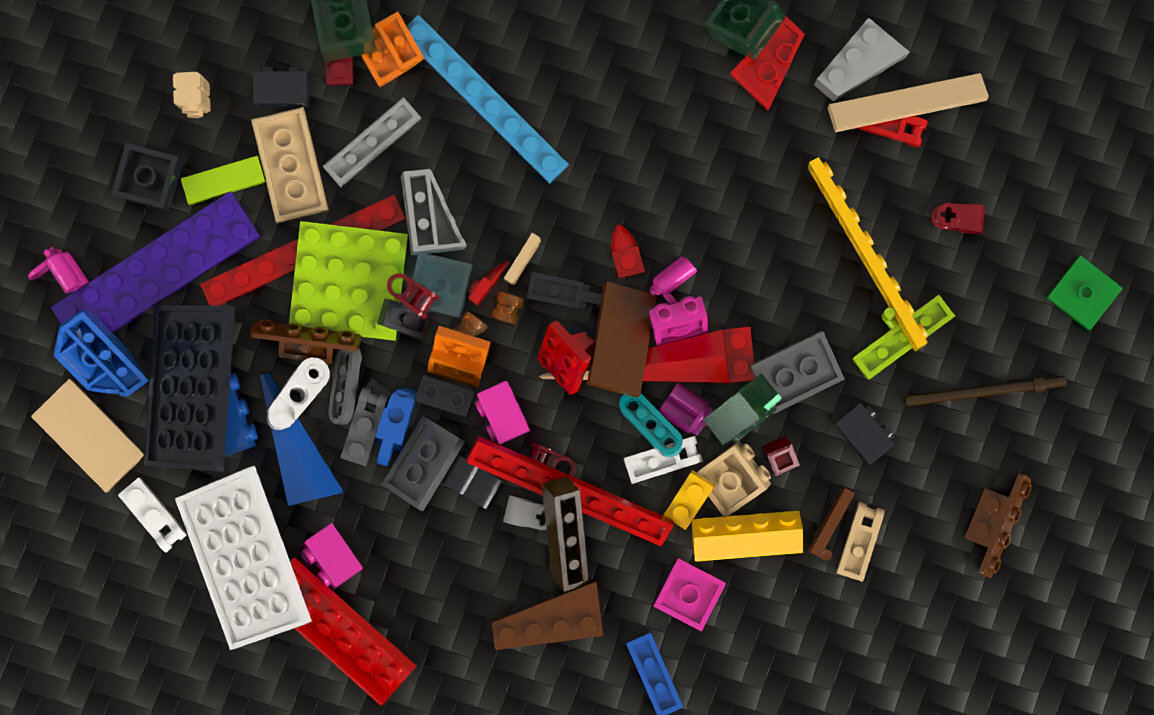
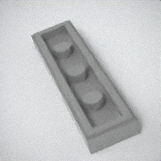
(372, 142)

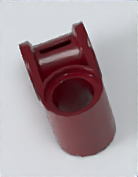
(963, 217)
(413, 295)
(550, 457)

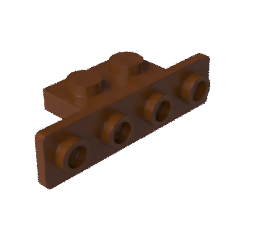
(305, 342)
(994, 522)

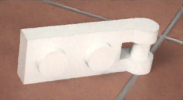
(652, 463)
(152, 514)

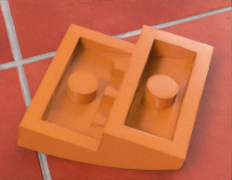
(395, 50)
(458, 356)

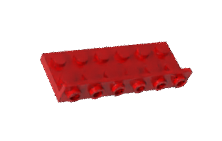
(350, 639)

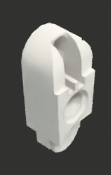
(284, 410)

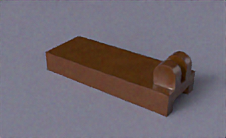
(830, 524)

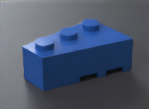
(239, 432)

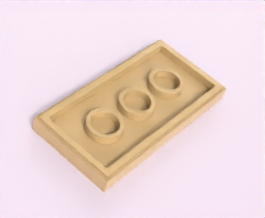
(290, 165)
(88, 435)

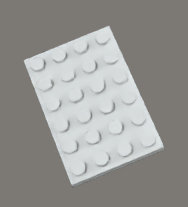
(243, 558)

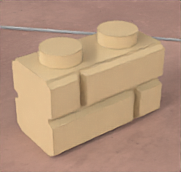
(191, 93)

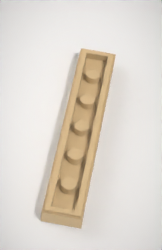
(907, 102)

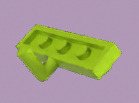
(895, 342)

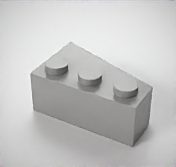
(861, 59)
(427, 215)

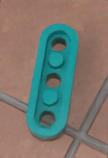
(646, 414)

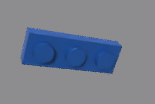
(654, 674)

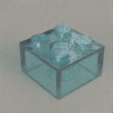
(446, 279)

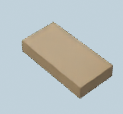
(522, 259)

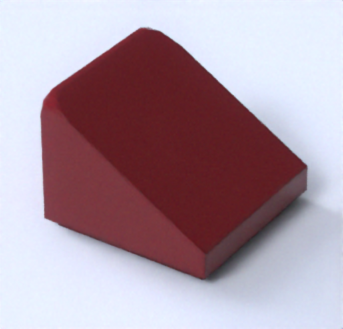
(781, 455)

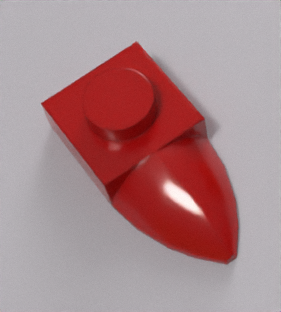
(626, 253)
(480, 289)

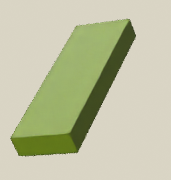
(223, 180)

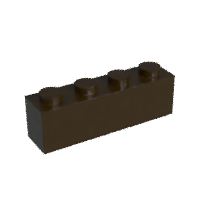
(565, 533)

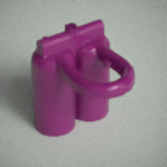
(685, 410)

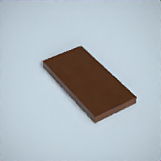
(621, 340)

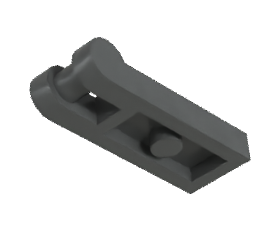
(364, 427)

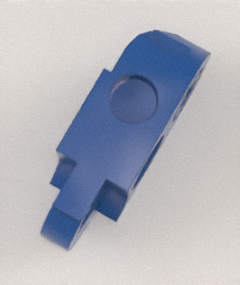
(395, 423)

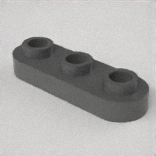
(344, 386)

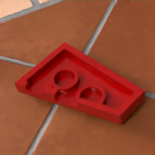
(766, 73)

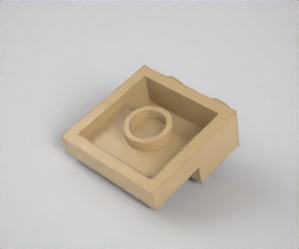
(735, 478)

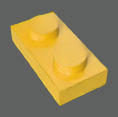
(689, 499)

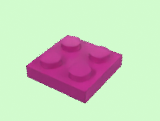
(689, 594)

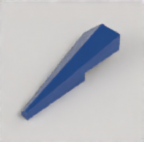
(301, 465)

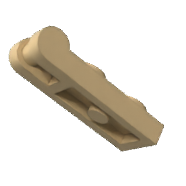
(860, 542)

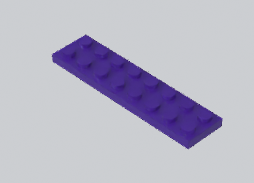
(163, 265)

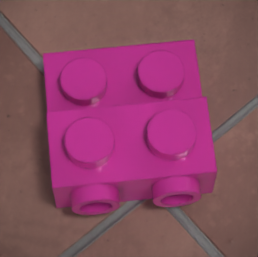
(678, 320)

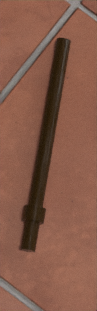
(1036, 384)

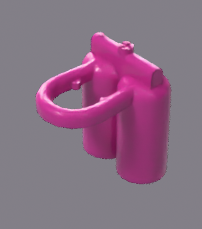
(63, 269)
(671, 278)

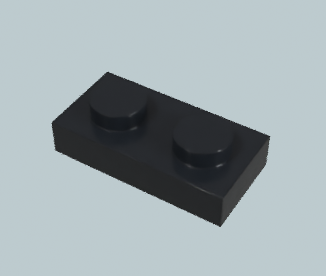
(400, 318)

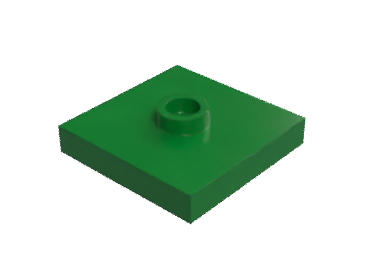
(1084, 293)

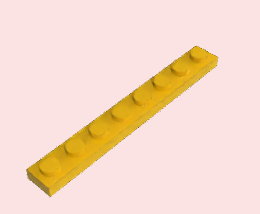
(862, 243)

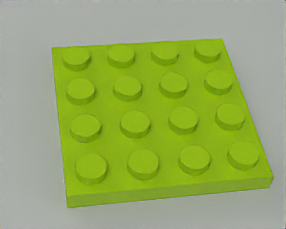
(345, 277)

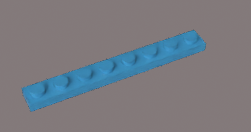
(487, 101)

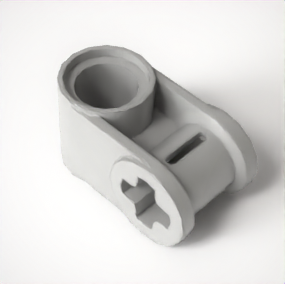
(523, 513)

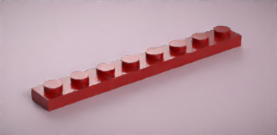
(283, 259)
(594, 500)

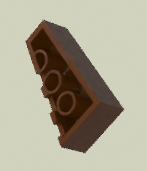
(556, 619)

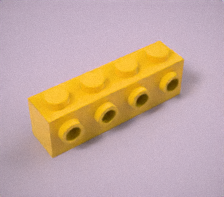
(747, 536)

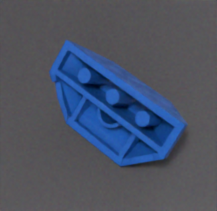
(97, 356)

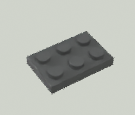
(800, 369)
(423, 463)

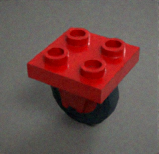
(567, 354)

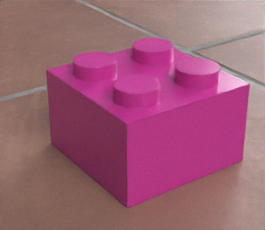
(502, 412)
(329, 557)

